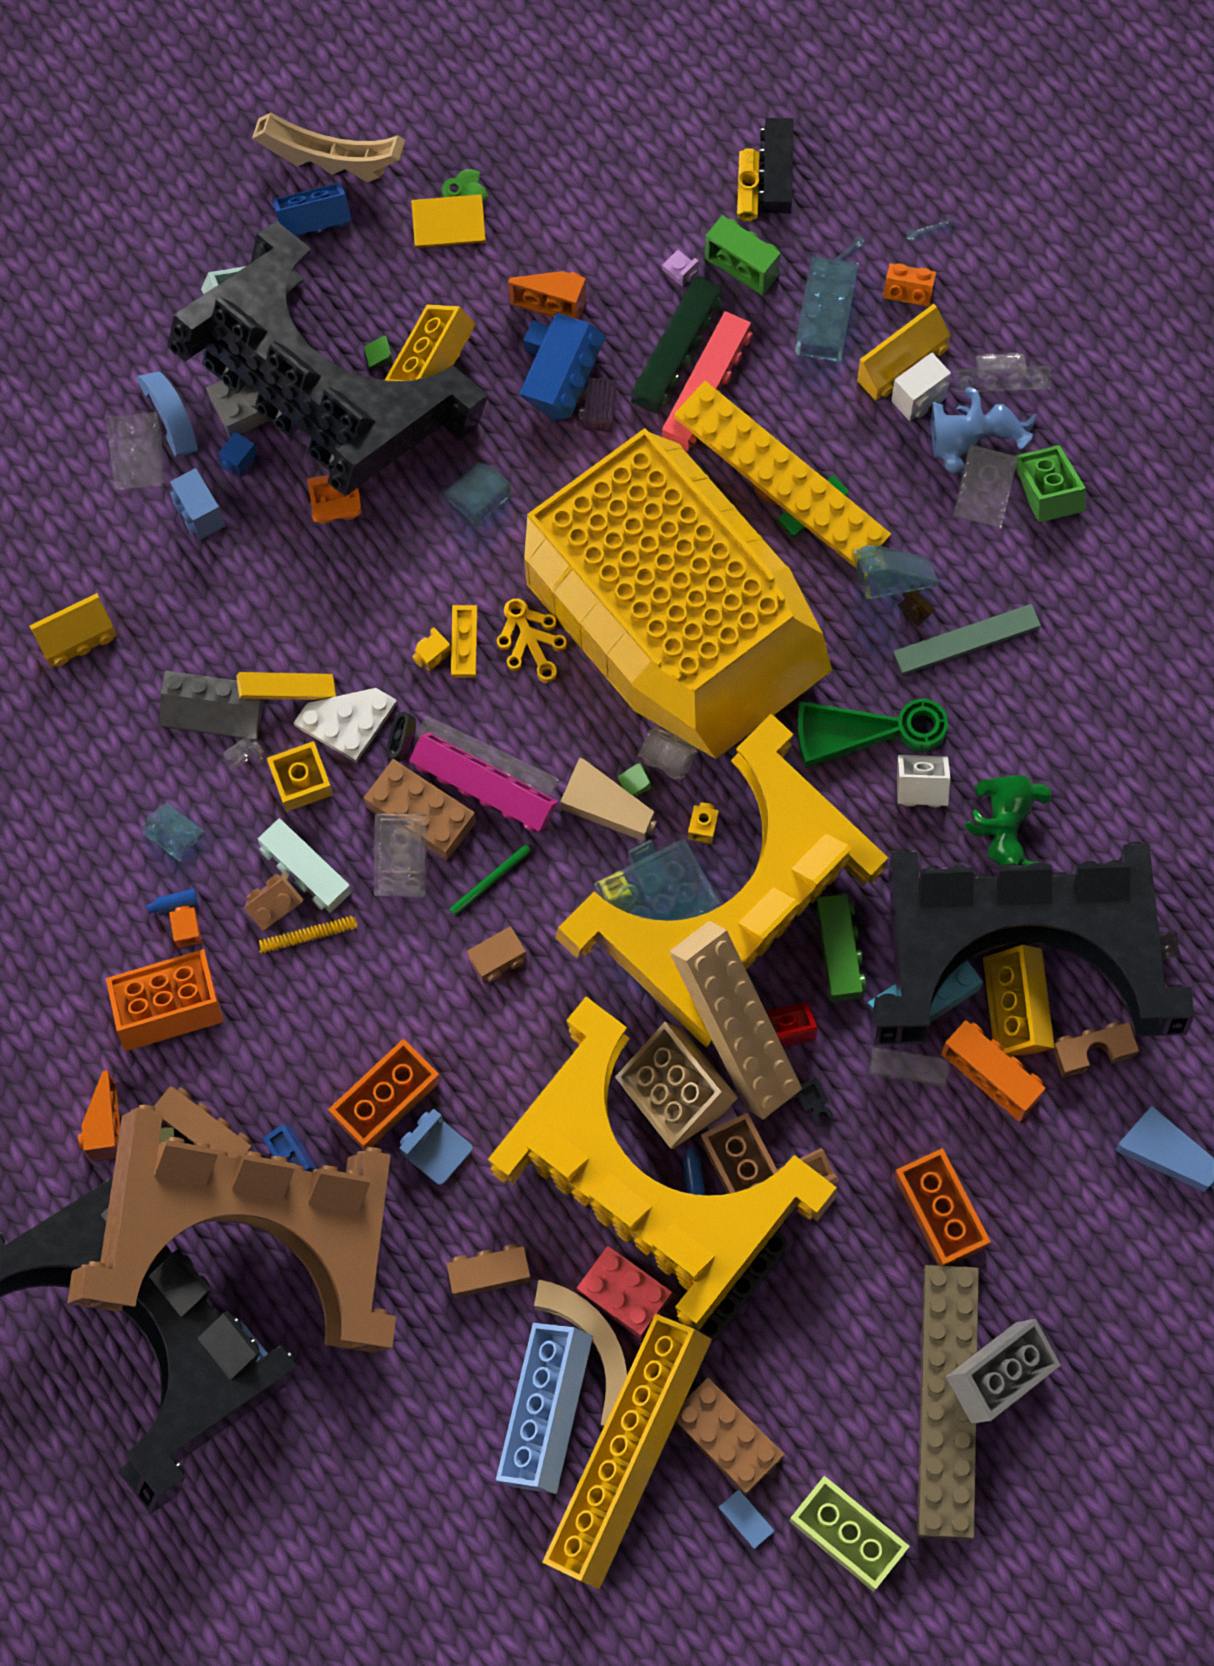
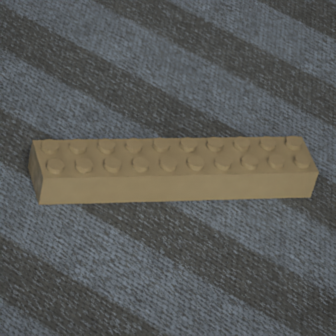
(945, 1430)

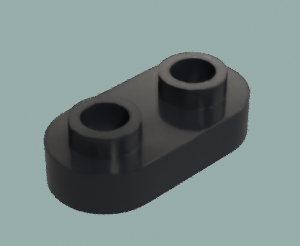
(401, 736)

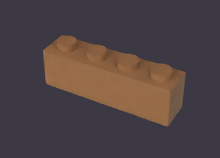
(198, 1125)

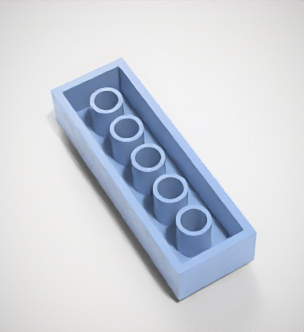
(544, 1408)

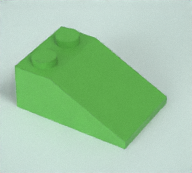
(1051, 483)

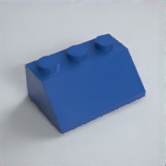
(313, 210)

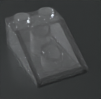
(135, 450)
(400, 855)

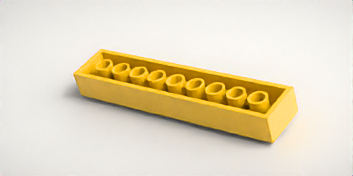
(627, 1451)

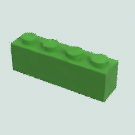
(839, 947)

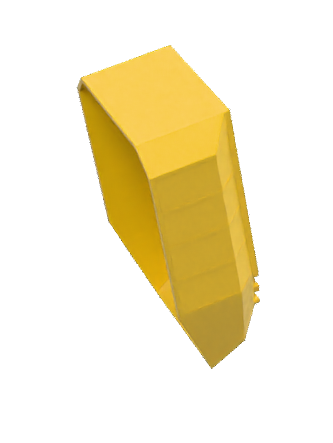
(674, 595)

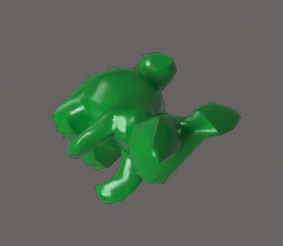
(1011, 805)

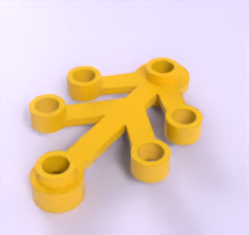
(529, 636)

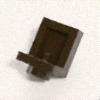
(915, 607)

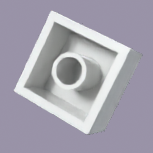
(920, 387)

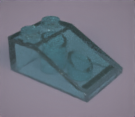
(891, 571)

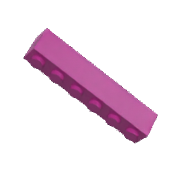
(483, 782)

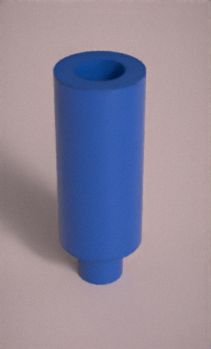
(170, 902)
(693, 1173)

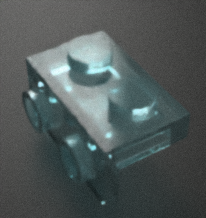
(172, 831)

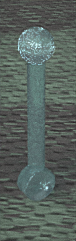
(911, 234)
(858, 241)

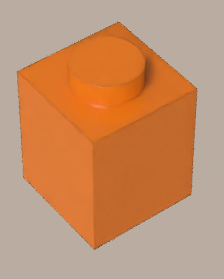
(185, 926)

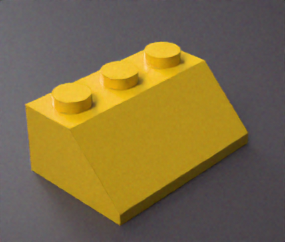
(74, 631)

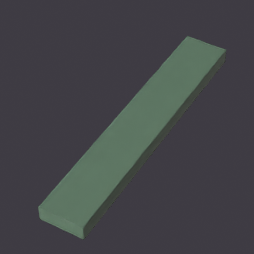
(966, 639)

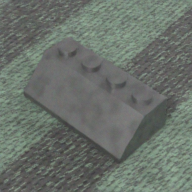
(208, 706)

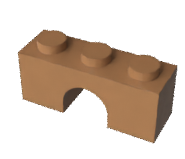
(1115, 1040)

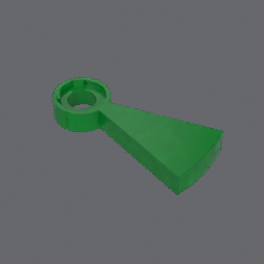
(835, 731)

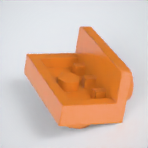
(909, 284)

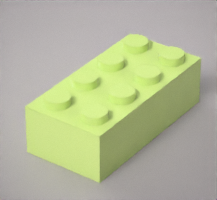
(849, 1533)

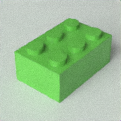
(742, 255)

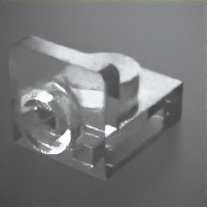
(239, 752)

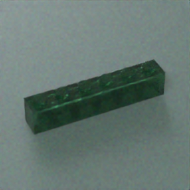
(676, 345)

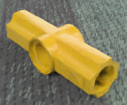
(748, 195)

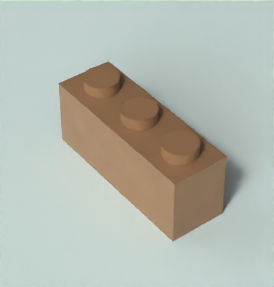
(488, 1271)

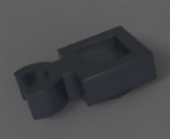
(812, 1098)

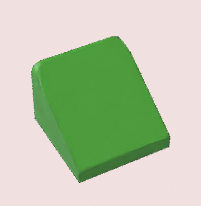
(378, 353)
(635, 780)

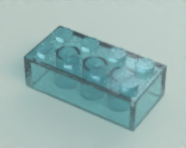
(826, 308)

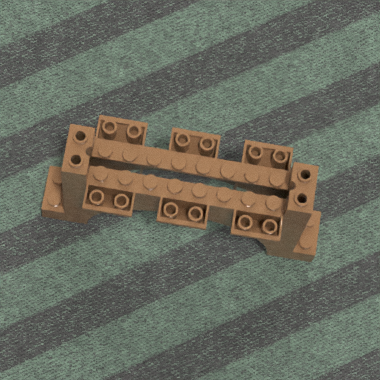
(320, 1215)

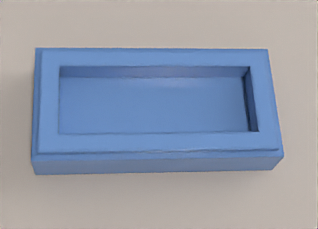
(746, 1519)

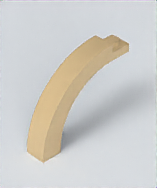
(579, 1312)

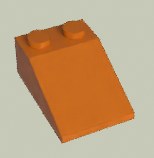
(549, 293)
(101, 1121)

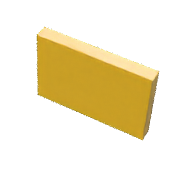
(448, 221)

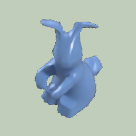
(956, 433)

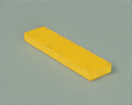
(285, 686)

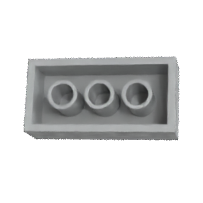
(235, 409)
(1003, 1371)

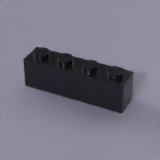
(778, 165)

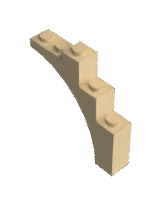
(332, 154)

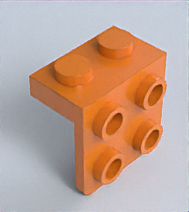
(330, 503)

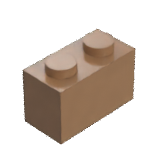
(497, 955)

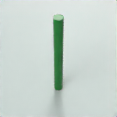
(490, 880)

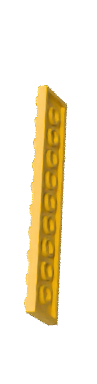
(779, 473)

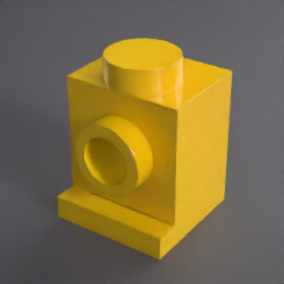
(431, 650)
(702, 831)

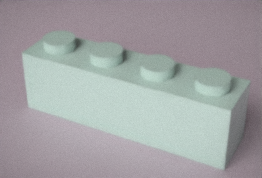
(304, 866)

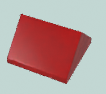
(793, 1024)

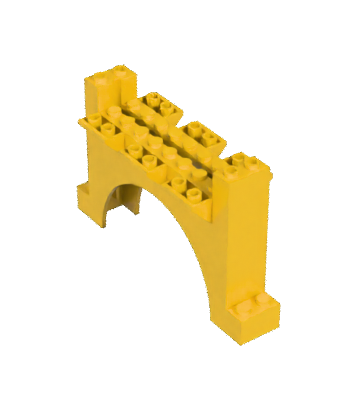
(800, 853)
(691, 1235)

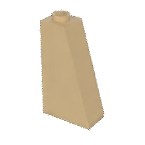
(606, 803)

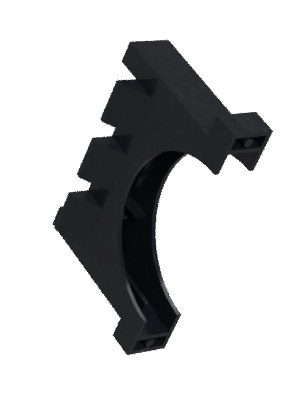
(352, 419)
(1097, 914)
(201, 1356)

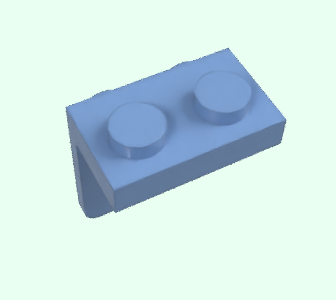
(435, 1147)

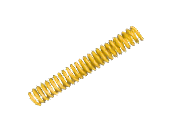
(327, 930)

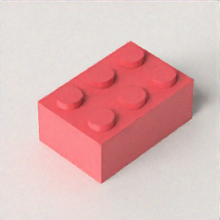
(624, 1292)

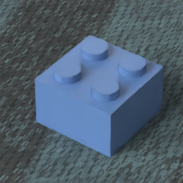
(196, 504)

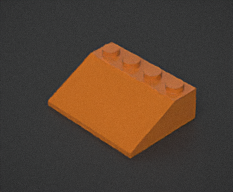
(164, 1000)

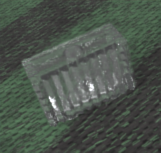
(668, 753)

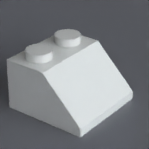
(923, 780)

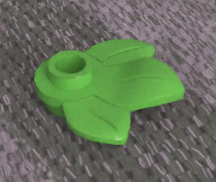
(466, 183)

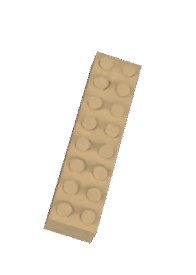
(735, 1019)

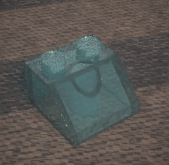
(478, 492)

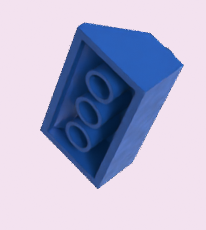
(562, 366)

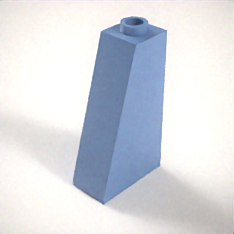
(1168, 1150)

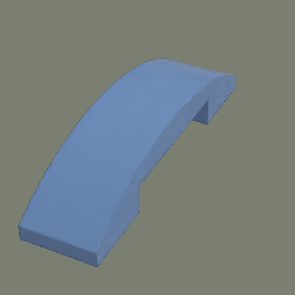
(172, 412)

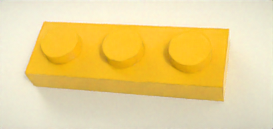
(464, 641)

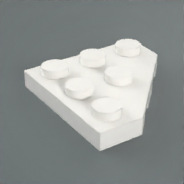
(347, 721)

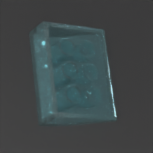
(661, 886)

